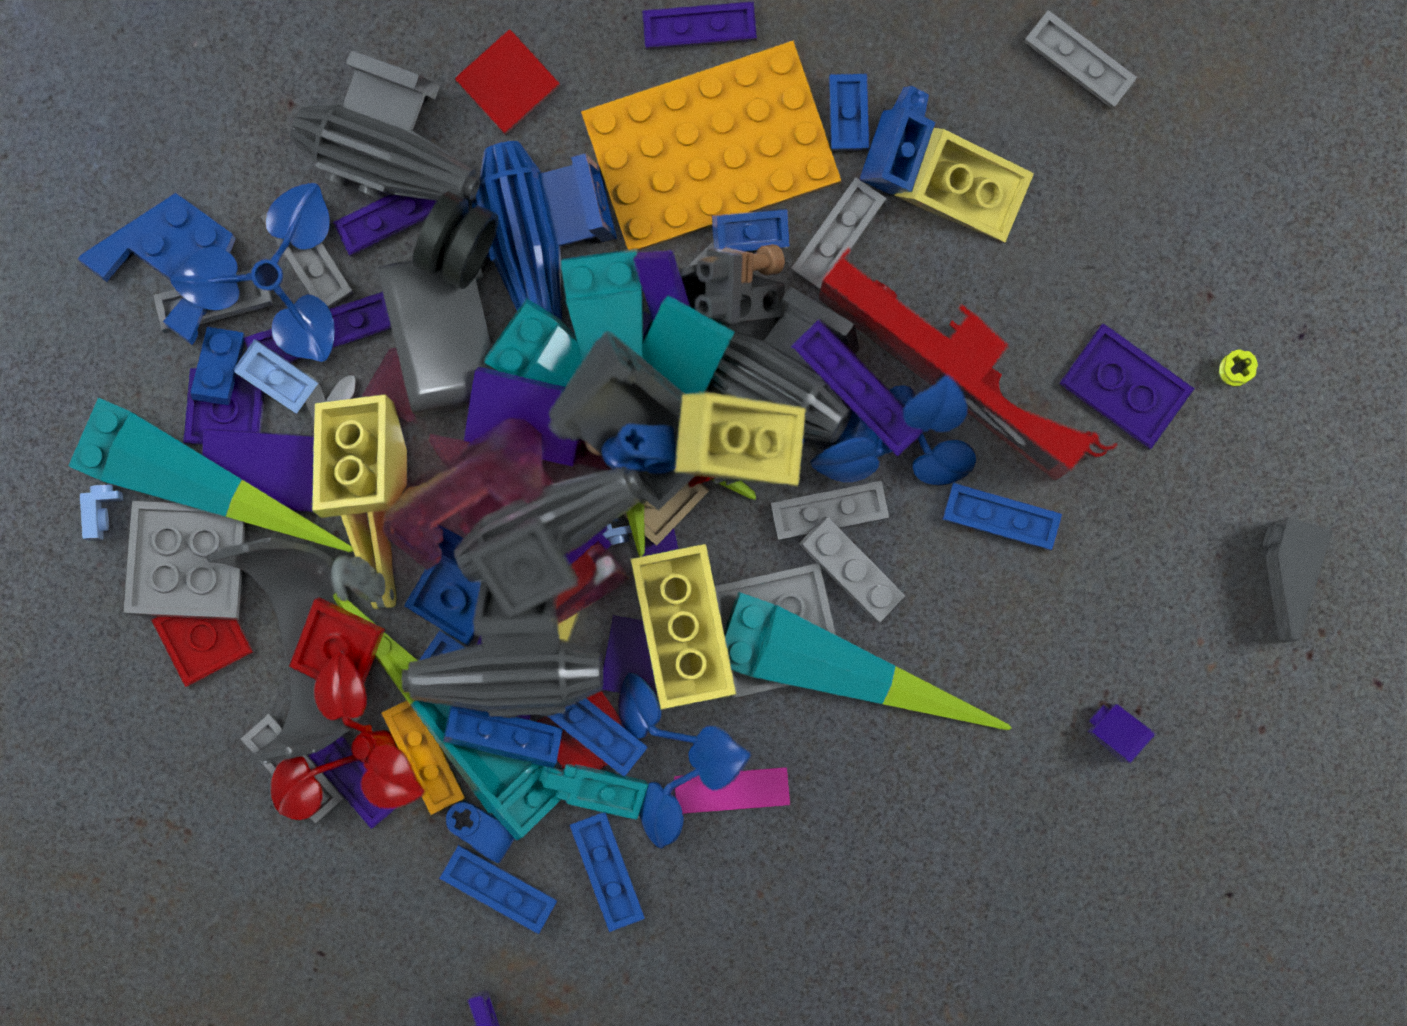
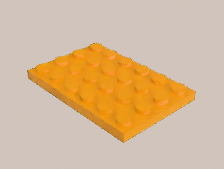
(711, 146)

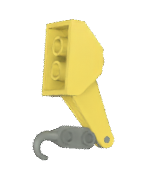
(359, 471)

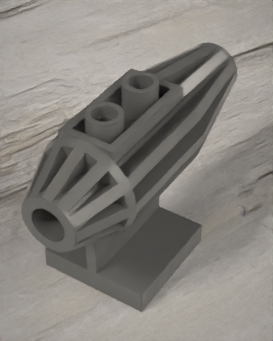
(374, 137)
(779, 375)
(525, 544)
(514, 670)

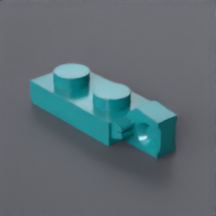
(596, 789)

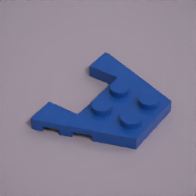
(164, 241)

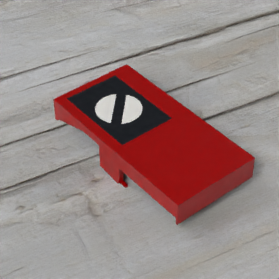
(964, 357)

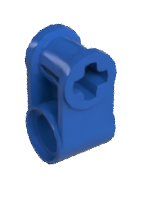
(642, 448)
(485, 833)

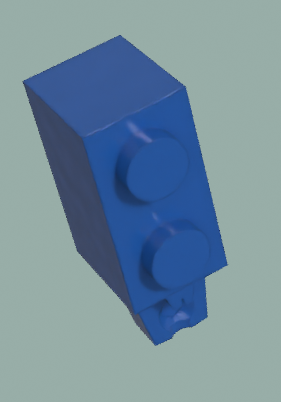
(899, 144)

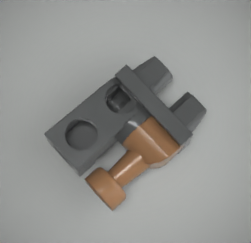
(733, 291)

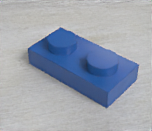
(848, 112)
(751, 229)
(215, 367)

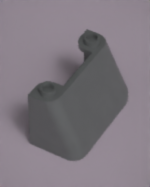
(437, 336)
(617, 390)

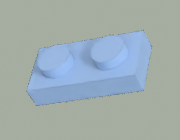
(275, 376)

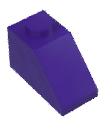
(1119, 732)

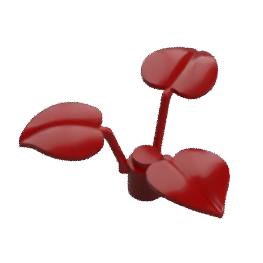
(389, 773)

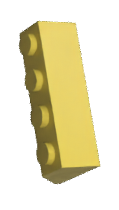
(683, 626)

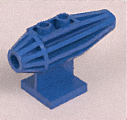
(538, 217)

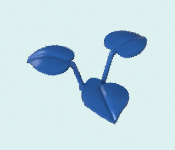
(211, 278)
(937, 408)
(713, 755)

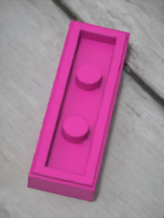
(748, 790)

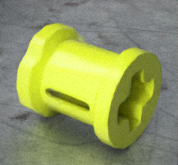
(1248, 372)

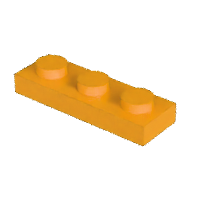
(425, 757)

